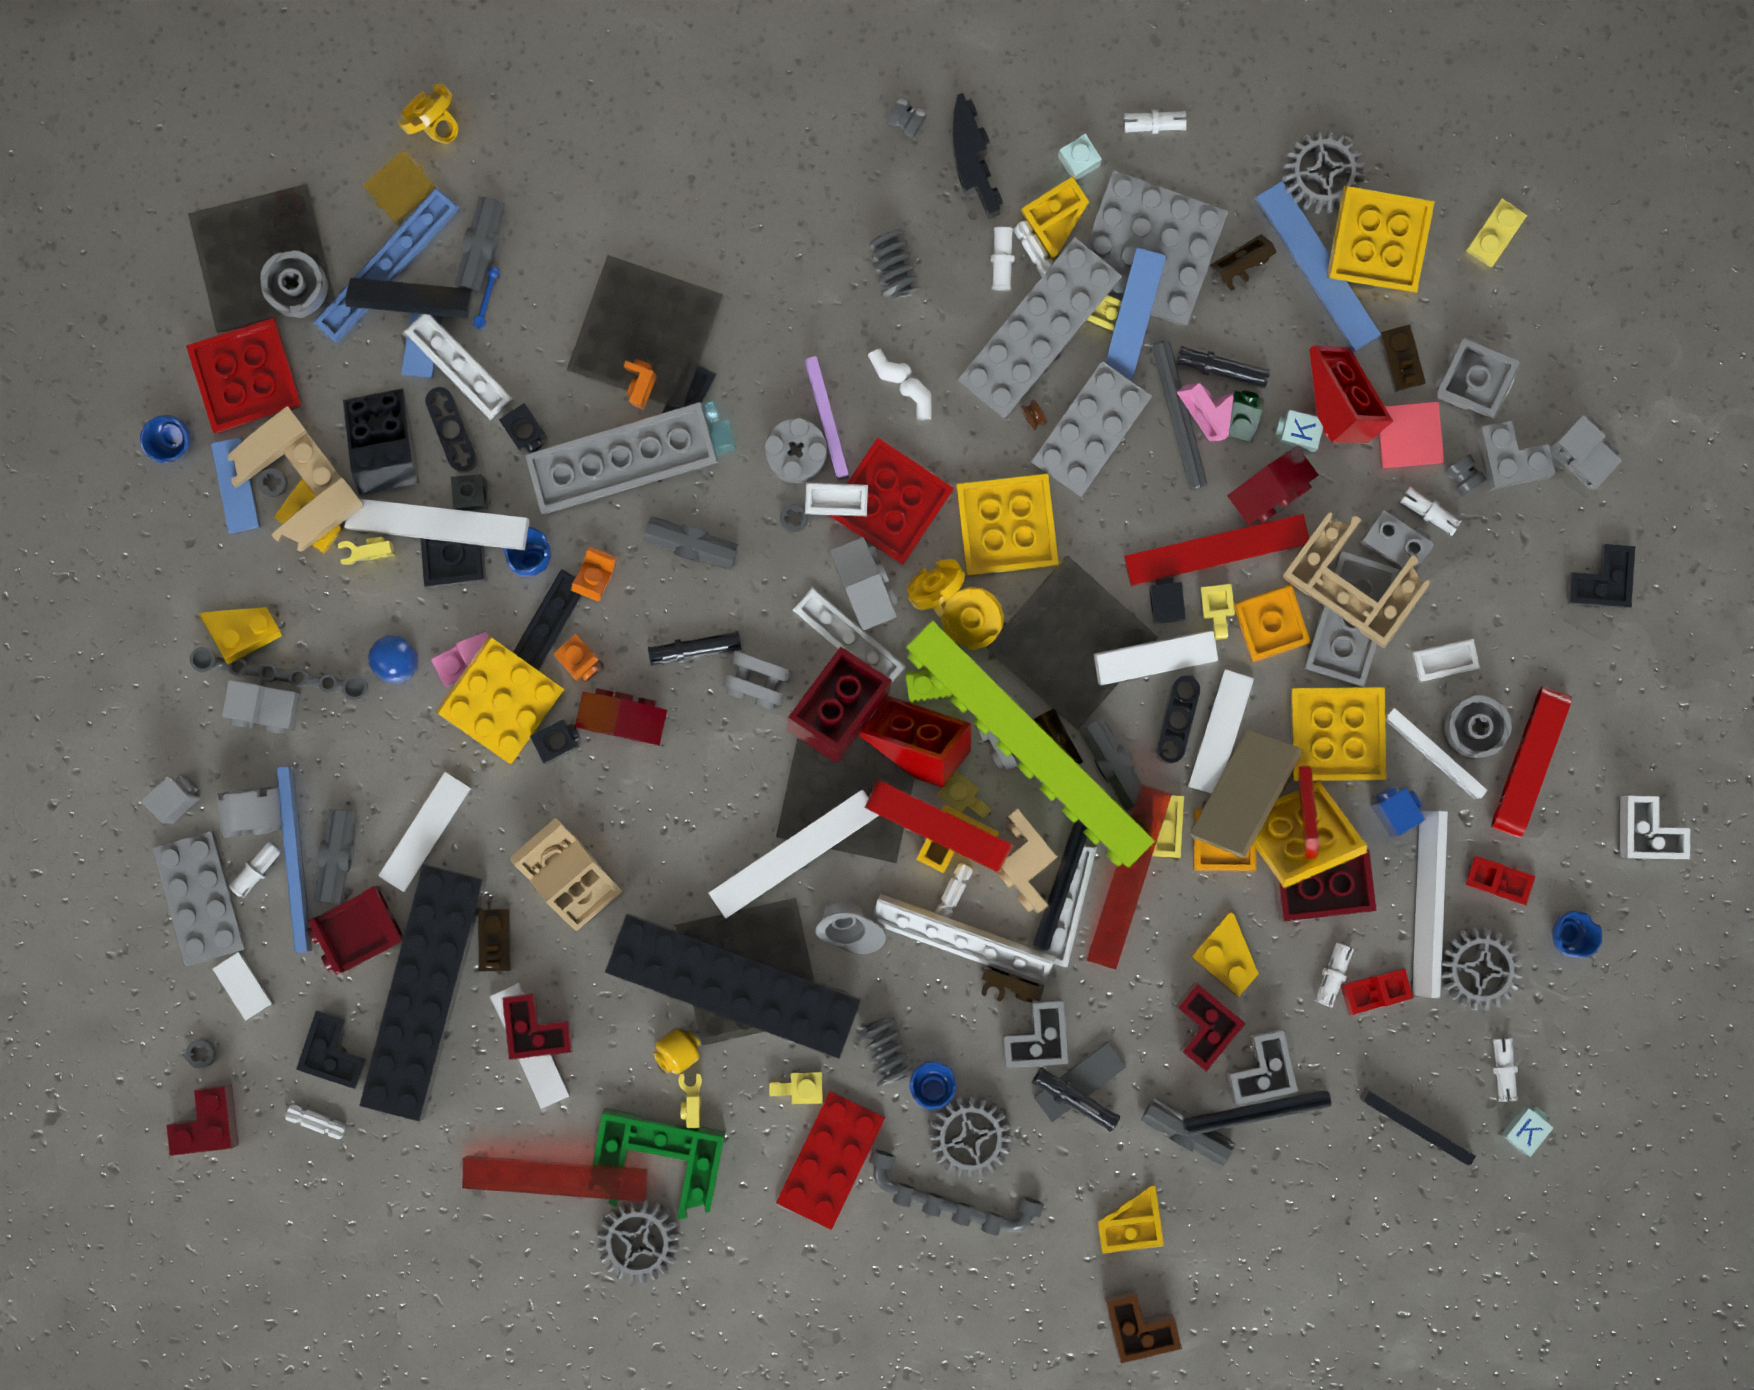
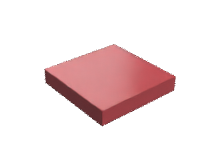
(1412, 437)

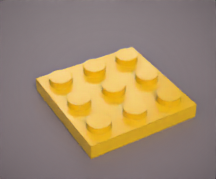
(1380, 239)
(1007, 524)
(499, 700)
(1340, 733)
(1282, 838)

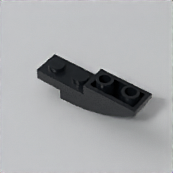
(968, 147)

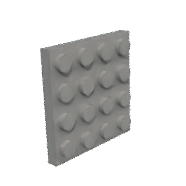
(1162, 222)

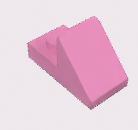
(1210, 415)
(454, 661)

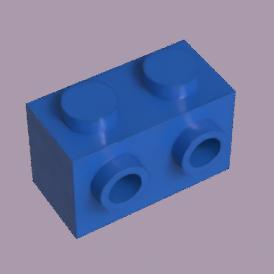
(1398, 810)

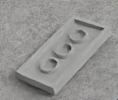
(1091, 429)
(1337, 645)
(199, 898)

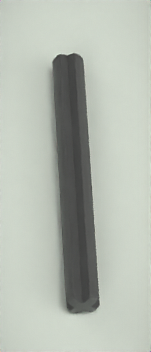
(1179, 415)

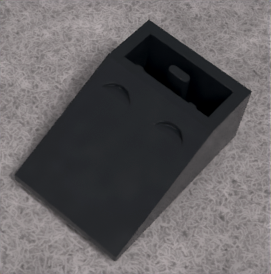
(380, 442)

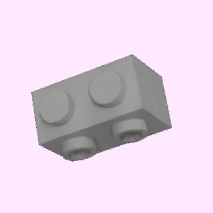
(1396, 541)

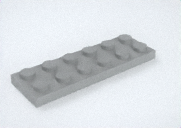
(1039, 328)
(621, 458)

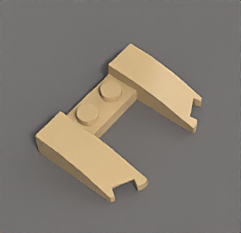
(333, 498)
(1375, 620)

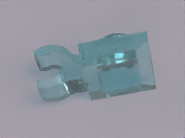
(720, 431)

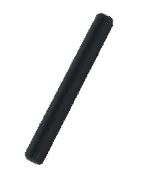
(1061, 887)
(1257, 1112)

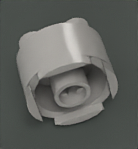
(300, 268)
(797, 433)
(1484, 710)
(249, 810)

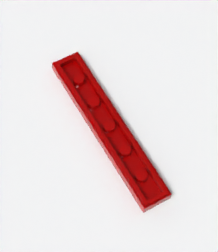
(1216, 550)

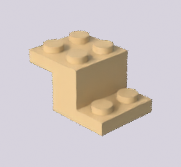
(1026, 862)
(565, 874)

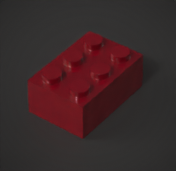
(838, 704)
(1332, 892)

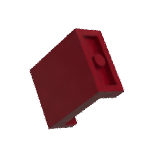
(355, 931)

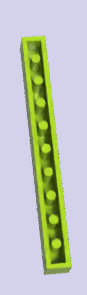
(1029, 744)

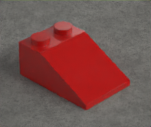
(1345, 397)
(919, 739)

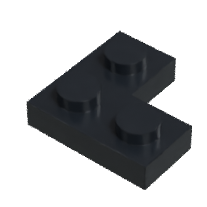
(1613, 584)
(321, 1054)

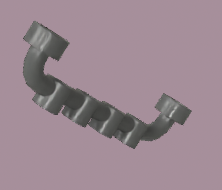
(353, 687)
(962, 1212)

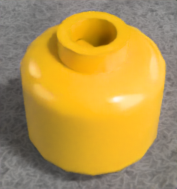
(677, 1051)

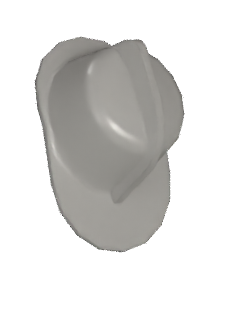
(849, 929)

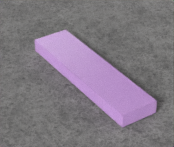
(826, 418)

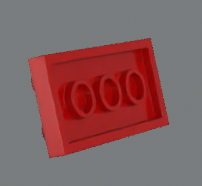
(830, 1160)

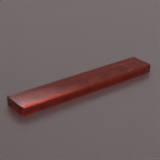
(1128, 882)
(555, 1178)

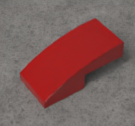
(1500, 880)
(1377, 991)

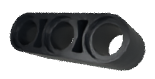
(1185, 706)

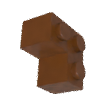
(1139, 1337)

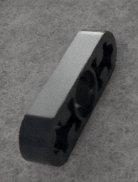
(450, 406)

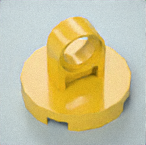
(427, 111)
(937, 586)
(972, 617)

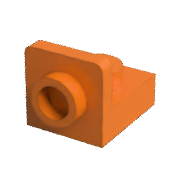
(640, 388)
(594, 574)
(578, 659)

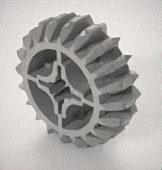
(1310, 174)
(1507, 973)
(947, 1144)
(625, 1235)

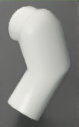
(887, 370)
(920, 394)

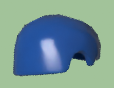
(165, 438)
(532, 559)
(393, 659)
(1576, 935)
(932, 1085)

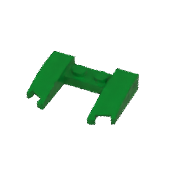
(699, 1146)

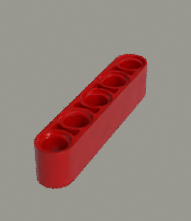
(1531, 761)
(938, 826)

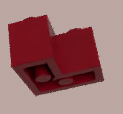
(1274, 485)
(621, 716)
(1215, 1026)
(529, 1038)
(214, 1124)

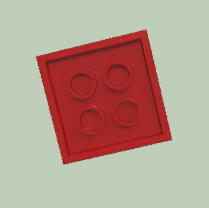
(244, 375)
(899, 501)

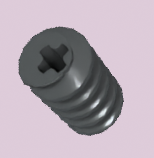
(892, 265)
(885, 1050)

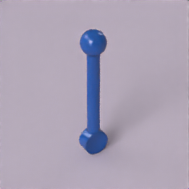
(479, 321)

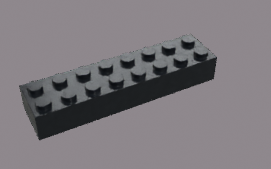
(733, 985)
(423, 992)

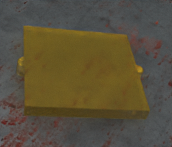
(399, 187)

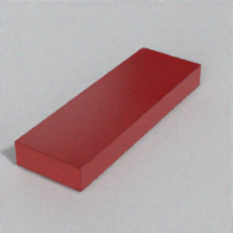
(1308, 812)

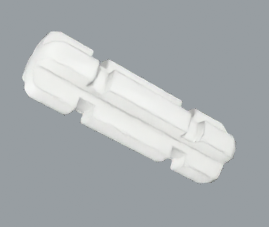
(1033, 246)
(954, 890)
(315, 1121)

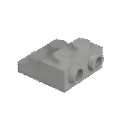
(1477, 378)

